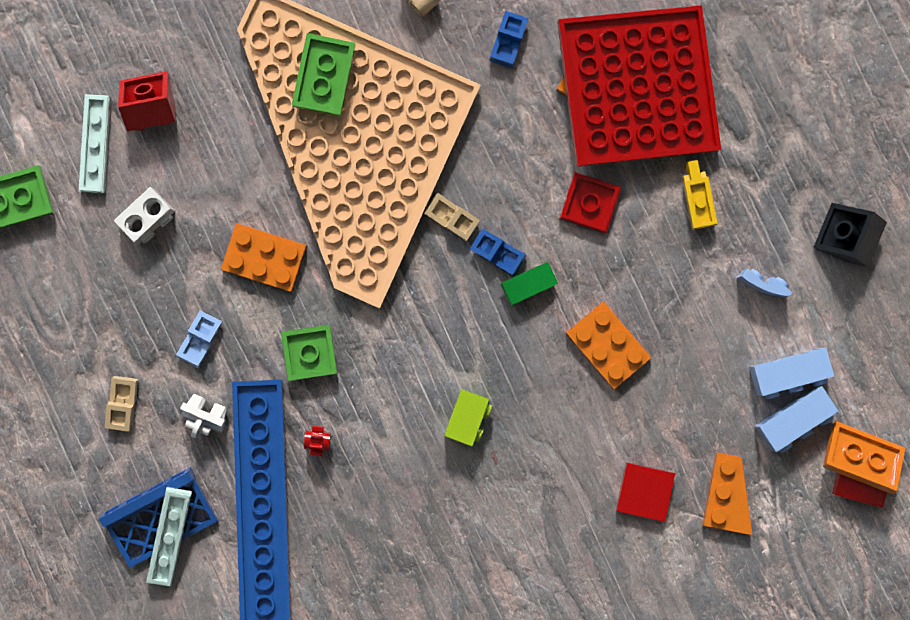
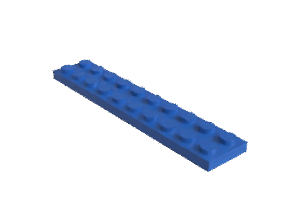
(261, 500)

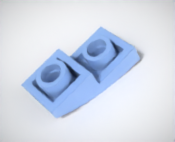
(772, 286)

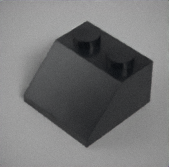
(850, 234)

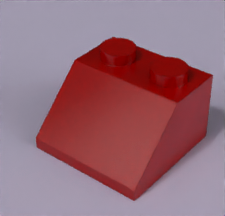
(146, 101)

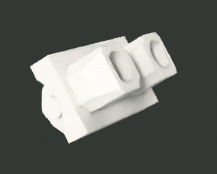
(194, 412)

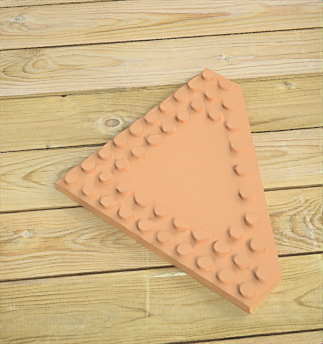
(376, 164)

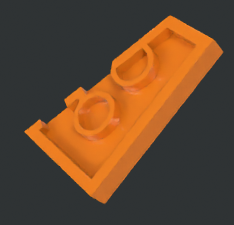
(727, 496)

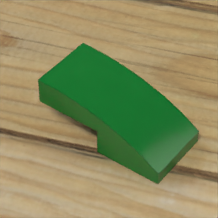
(529, 283)

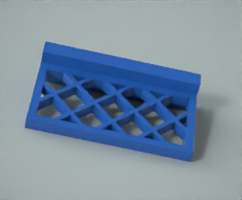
(143, 502)

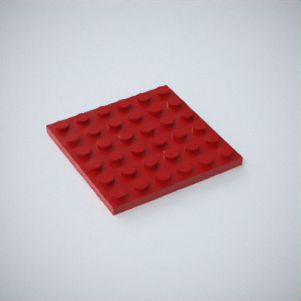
(638, 85)

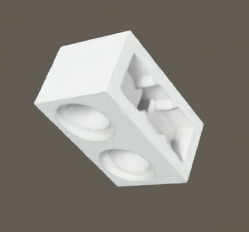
(141, 211)

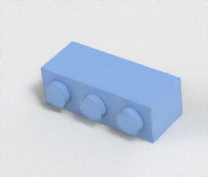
(792, 373)
(797, 419)

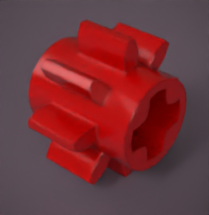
(317, 441)

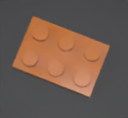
(263, 257)
(608, 345)
(864, 457)

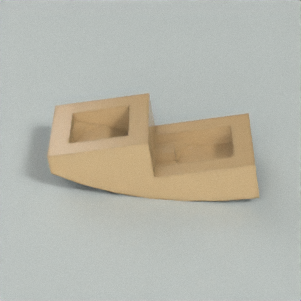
(451, 216)
(121, 403)

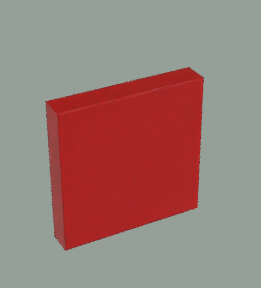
(590, 202)
(645, 491)

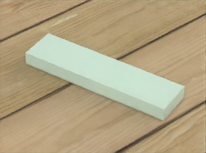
(94, 144)
(168, 536)

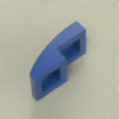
(508, 39)
(498, 252)

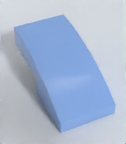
(199, 339)

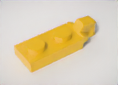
(699, 197)

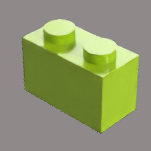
(467, 417)

